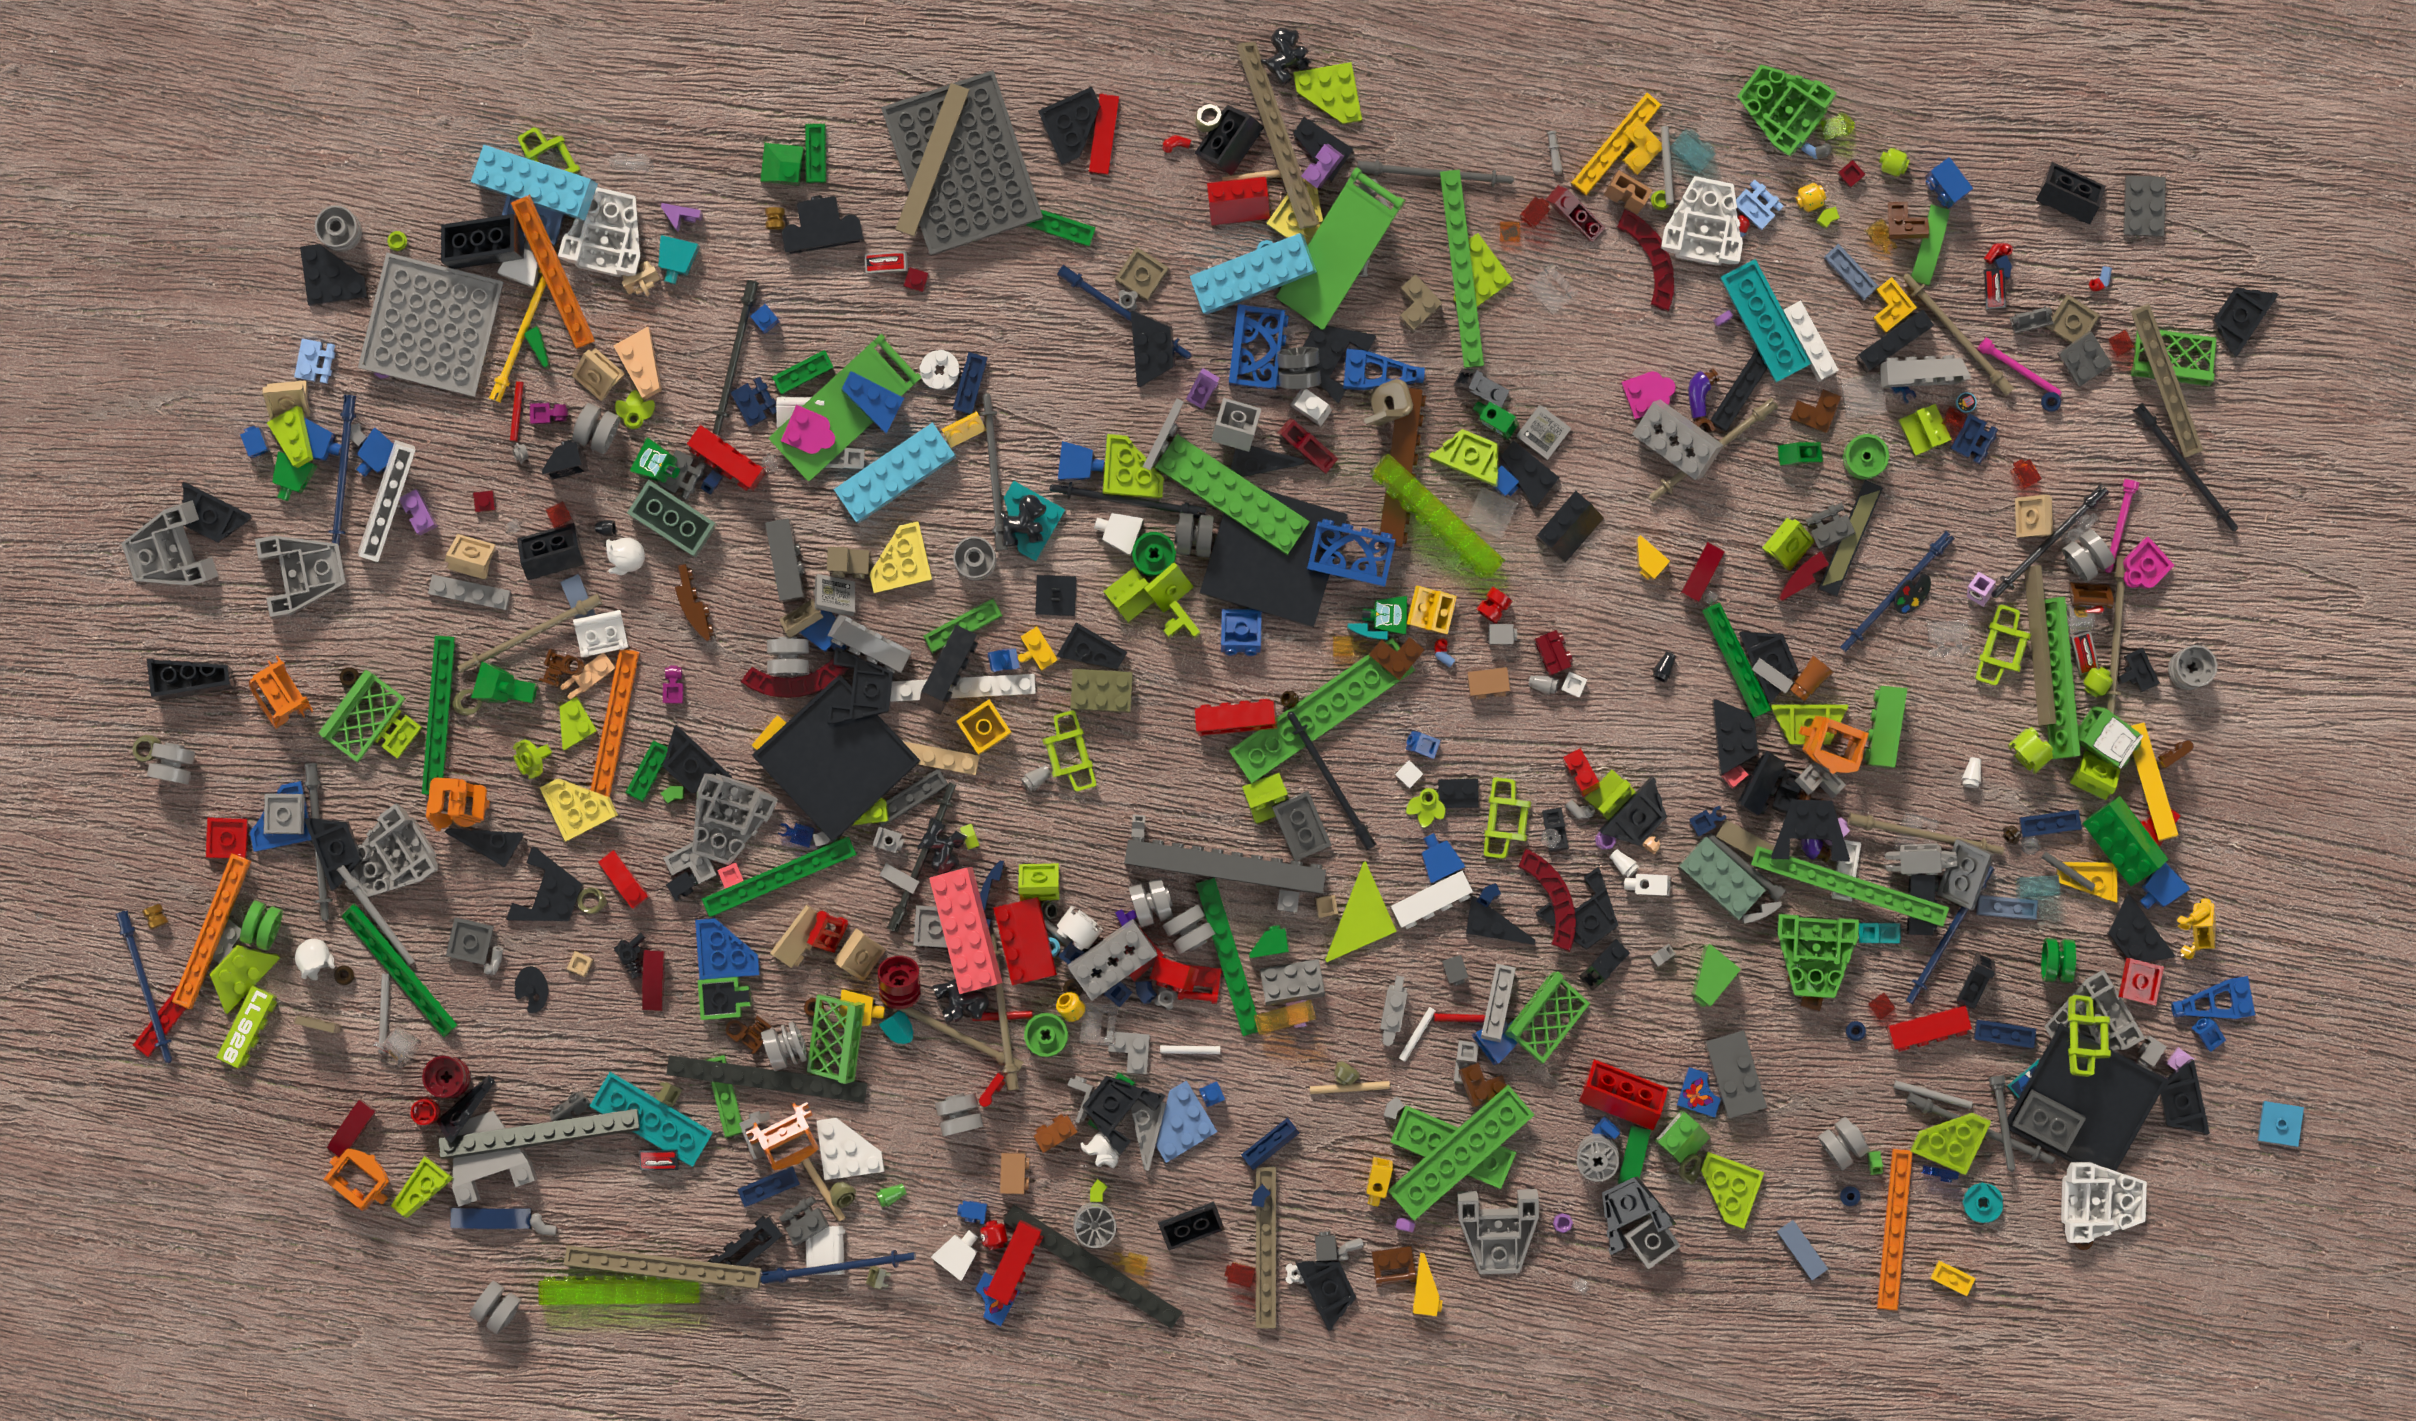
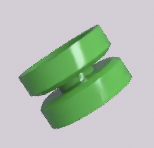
(1860, 467)
(261, 925)
(1034, 1034)

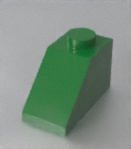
(1800, 453)
(1271, 943)

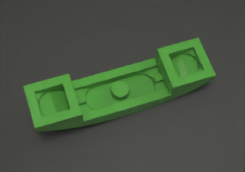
(1931, 246)

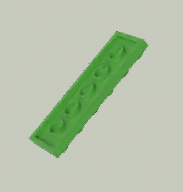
(1424, 1133)

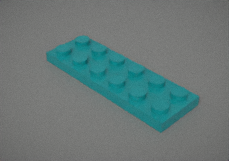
(1765, 320)
(657, 1121)

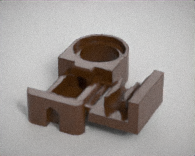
(558, 665)
(751, 1037)

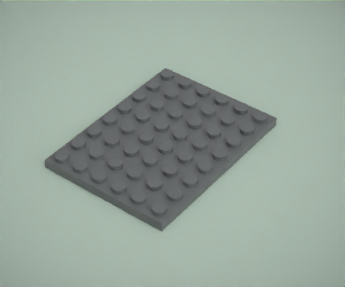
(983, 175)

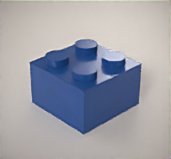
(1948, 183)

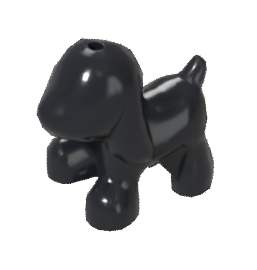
(1284, 42)
(1029, 510)
(943, 859)
(974, 1003)

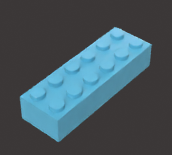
(545, 184)
(1253, 274)
(895, 473)

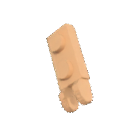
(592, 673)

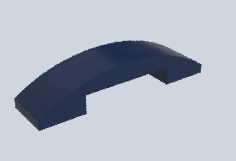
(994, 874)
(1118, 993)
(490, 1218)

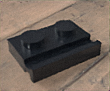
(1458, 793)

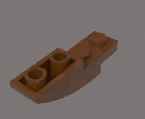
(694, 611)

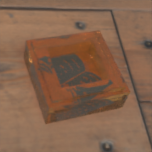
(1509, 232)

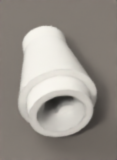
(1972, 774)
(1624, 863)

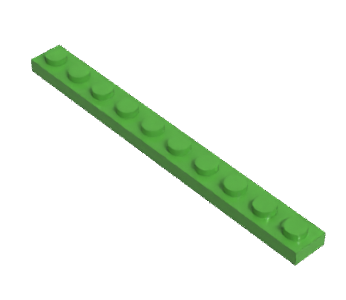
(1461, 269)
(1851, 887)

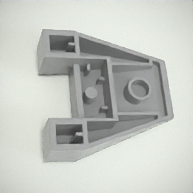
(163, 553)
(307, 569)
(474, 1167)
(1498, 1235)

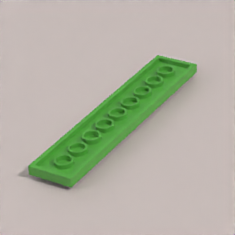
(1319, 711)

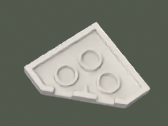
(845, 1151)

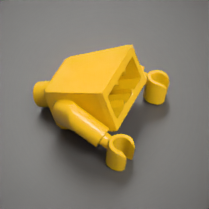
(2204, 927)

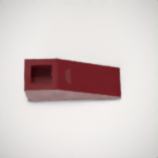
(1575, 213)

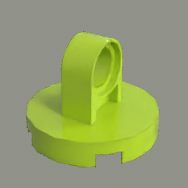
(530, 758)

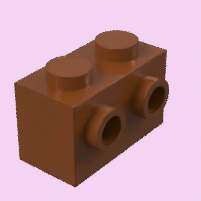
(1055, 1133)

